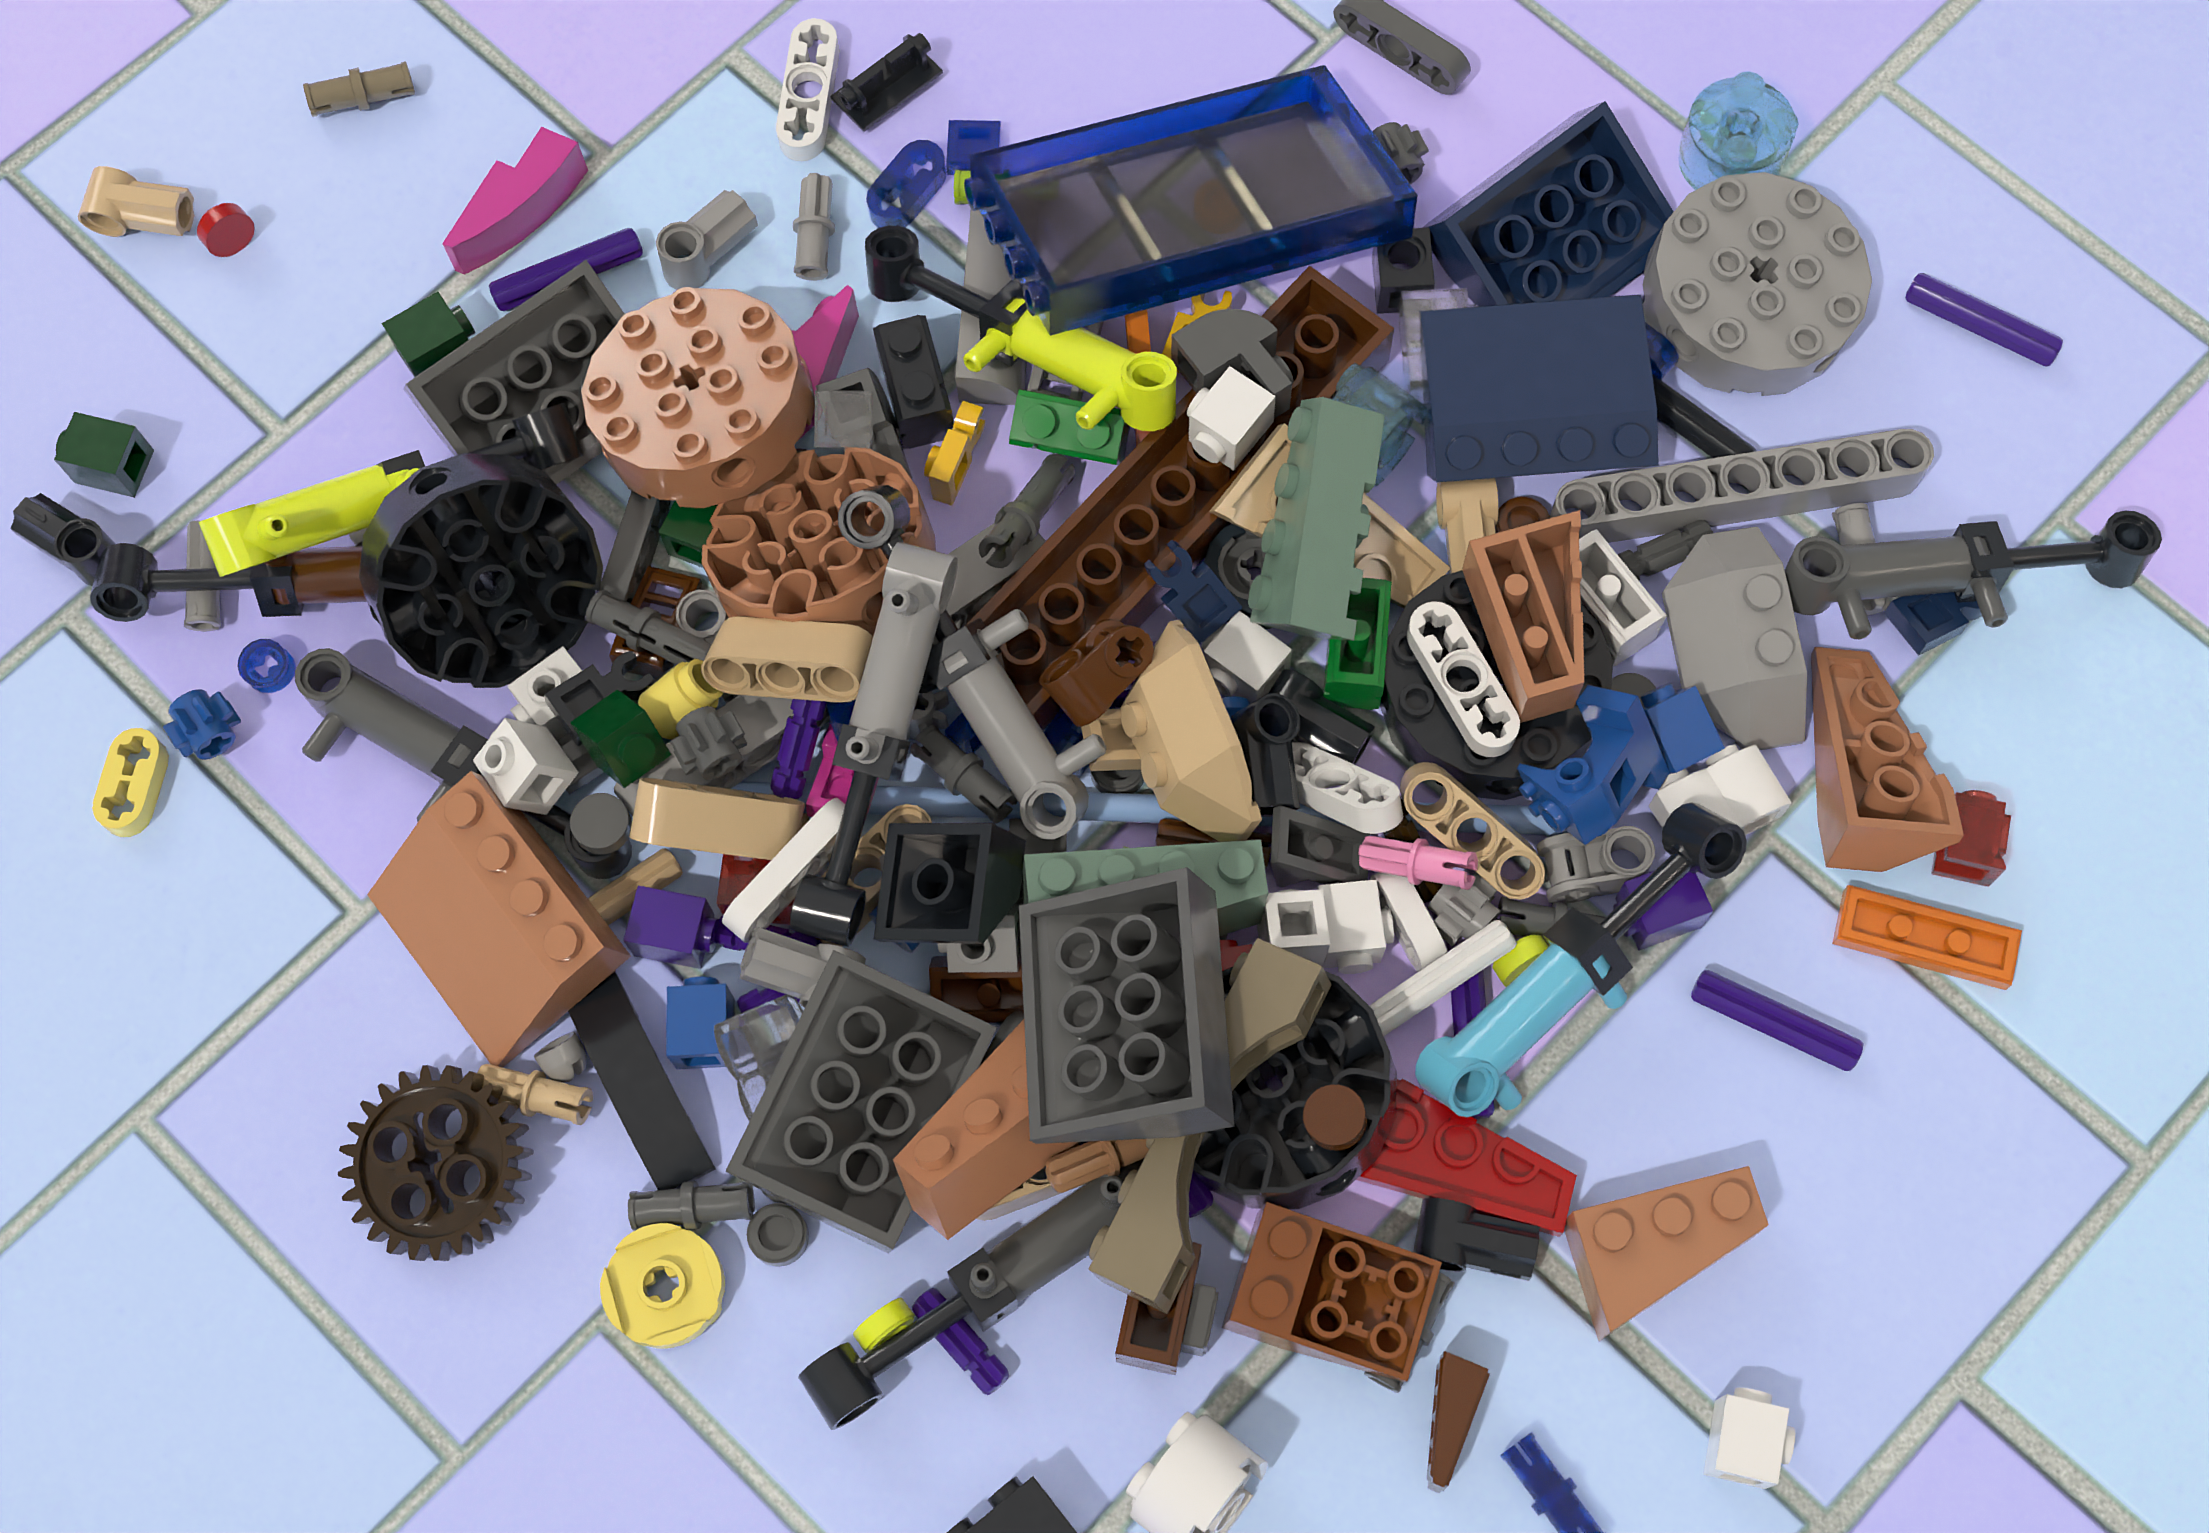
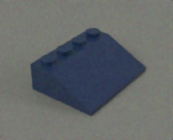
(1556, 219)
(1537, 389)

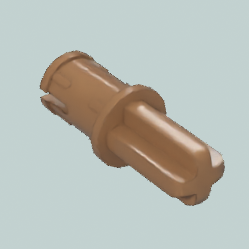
(1092, 1161)

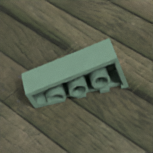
(1318, 521)
(1229, 868)

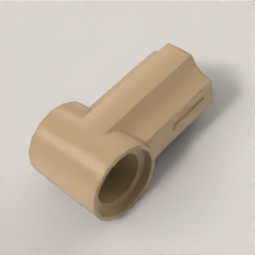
(120, 202)
(1466, 513)

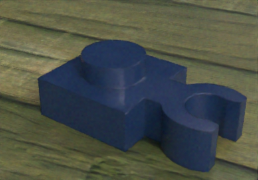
(1195, 594)
(1930, 618)

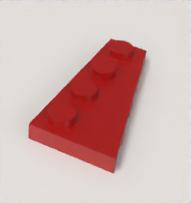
(1456, 1159)

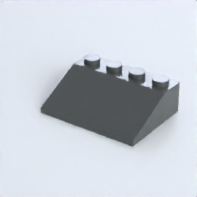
(521, 367)
(1125, 1012)
(852, 1093)

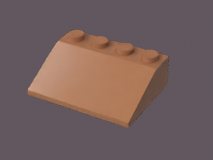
(494, 919)

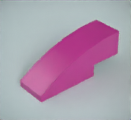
(515, 200)

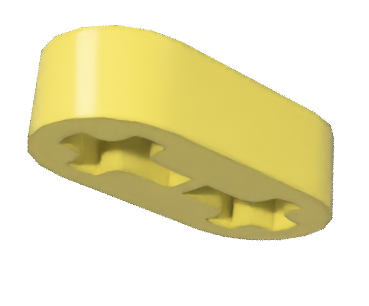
(136, 783)

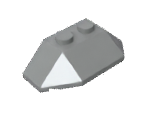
(1739, 638)

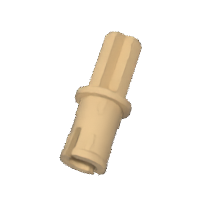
(538, 1094)

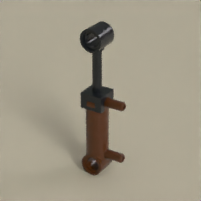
(130, 578)

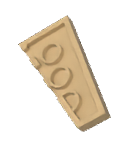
(1385, 554)

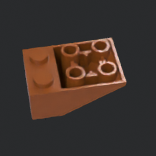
(1331, 1293)

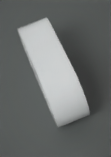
(1410, 920)

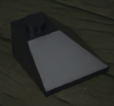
(947, 882)

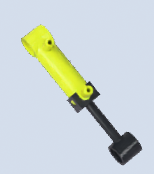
(1136, 383)
(351, 500)

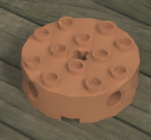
(698, 396)
(783, 546)

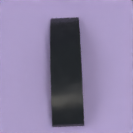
(639, 1086)

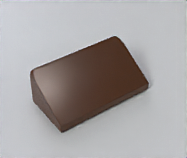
(980, 994)

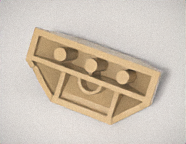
(1189, 741)

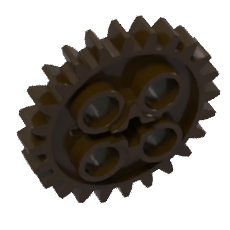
(387, 1184)

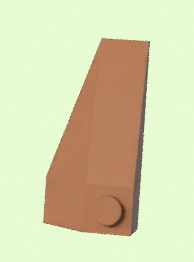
(1872, 778)

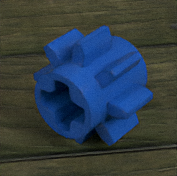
(201, 724)

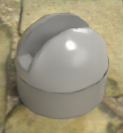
(562, 1058)

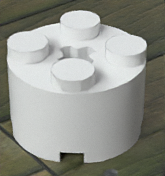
(1196, 1481)

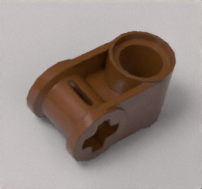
(1091, 676)

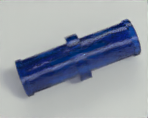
(1549, 1489)

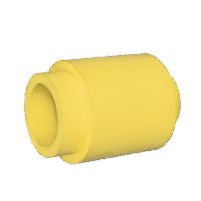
(676, 695)

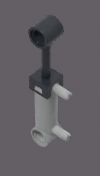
(982, 689)
(875, 742)

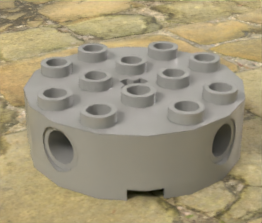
(1756, 283)

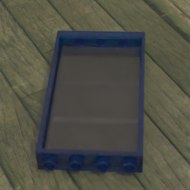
(1188, 198)

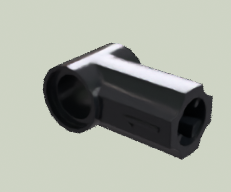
(61, 535)
(1321, 720)
(1270, 752)
(1465, 1239)

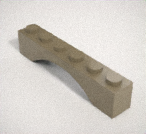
(1150, 1238)

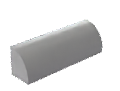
(985, 276)

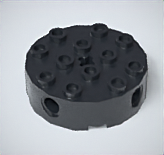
(479, 569)
(1427, 733)
(1269, 1148)

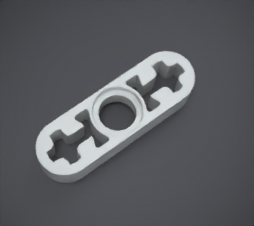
(817, 108)
(1469, 722)
(1360, 802)
(780, 879)

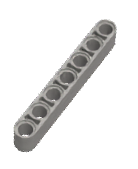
(1760, 473)

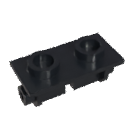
(887, 82)

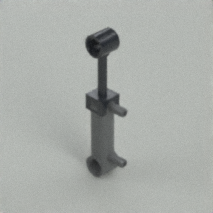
(1969, 563)
(417, 739)
(986, 1287)

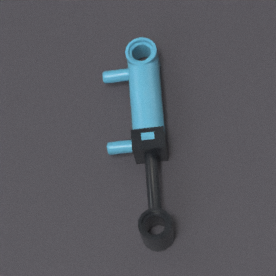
(1582, 956)

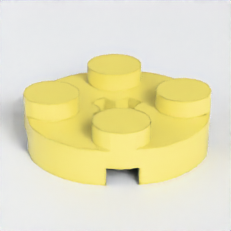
(633, 1269)

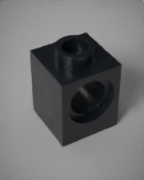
(1391, 280)

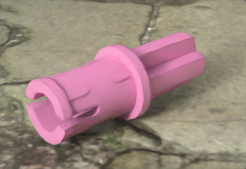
(1417, 861)

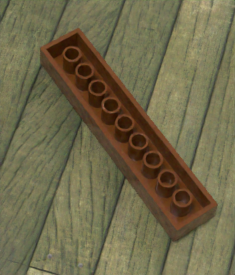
(1164, 494)

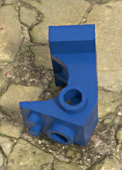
(1595, 790)

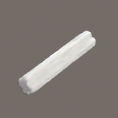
(1443, 975)

